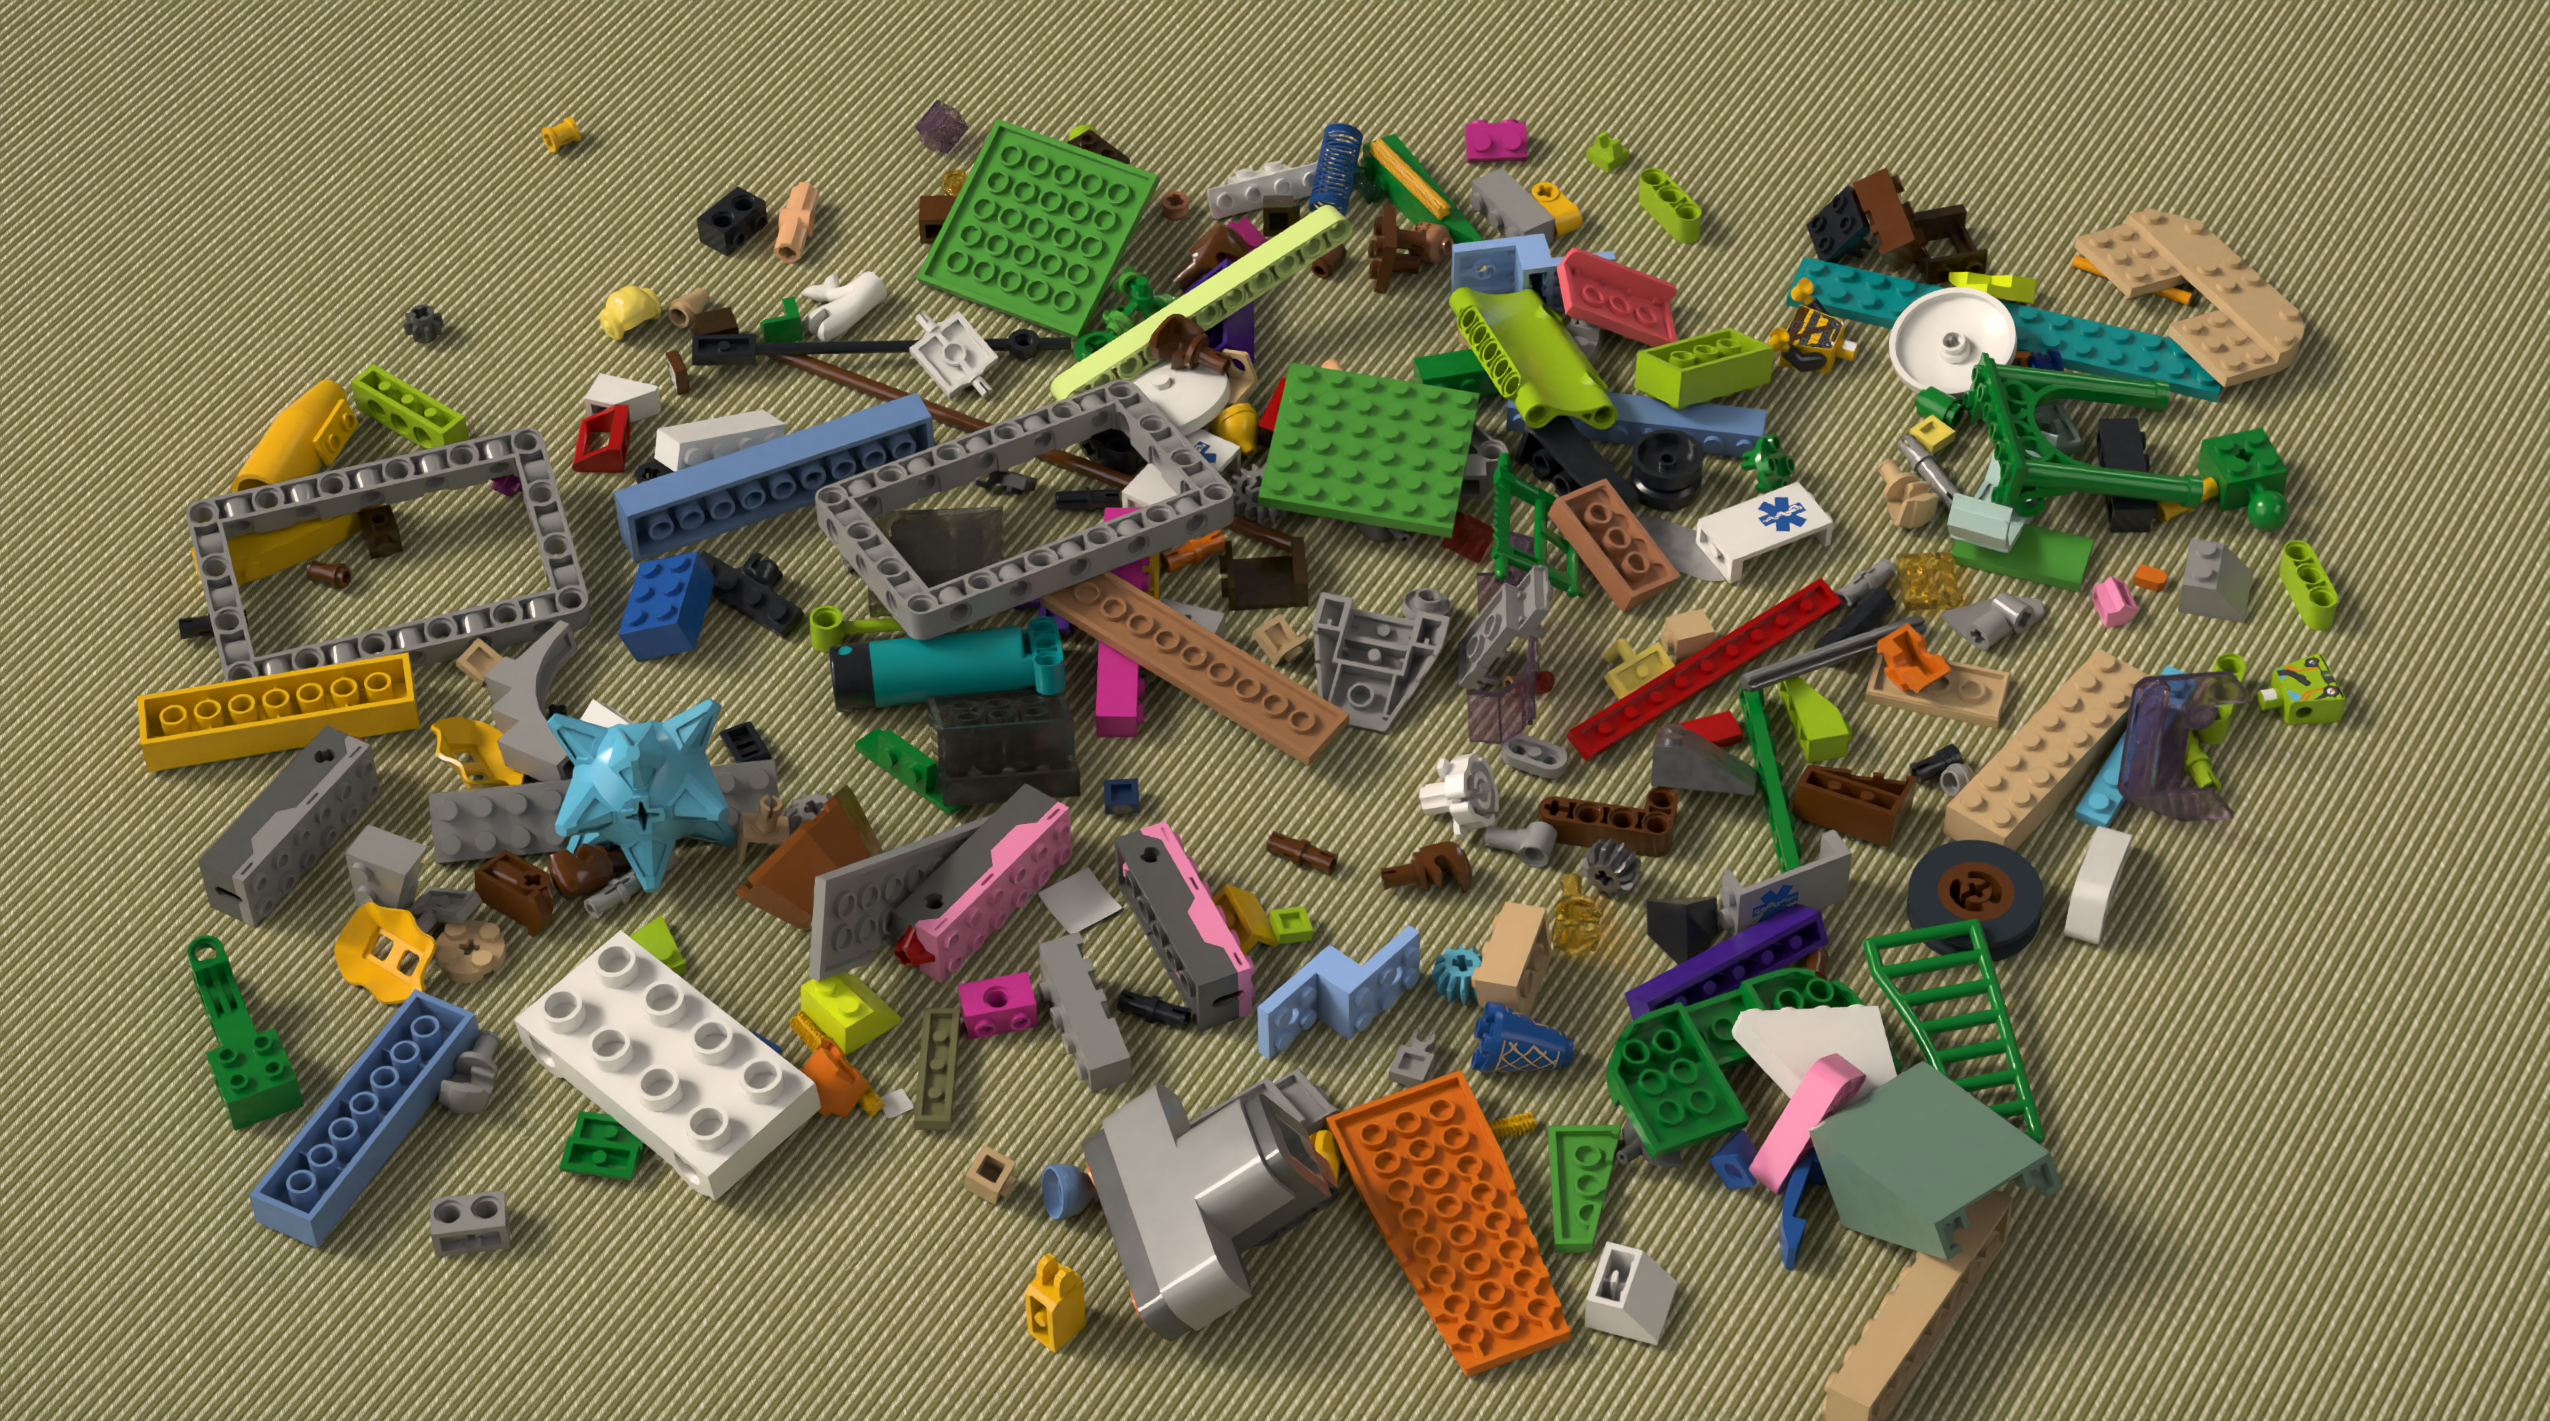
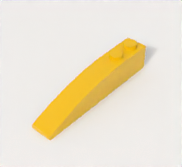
(276, 550)

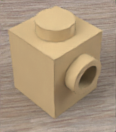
(1687, 634)
(991, 1175)

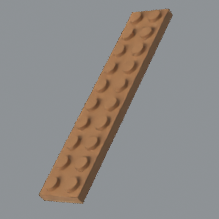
(1201, 664)

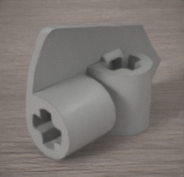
(1994, 618)

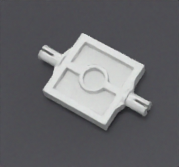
(953, 354)

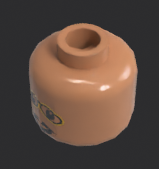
(1437, 244)

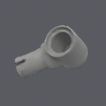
(1531, 844)

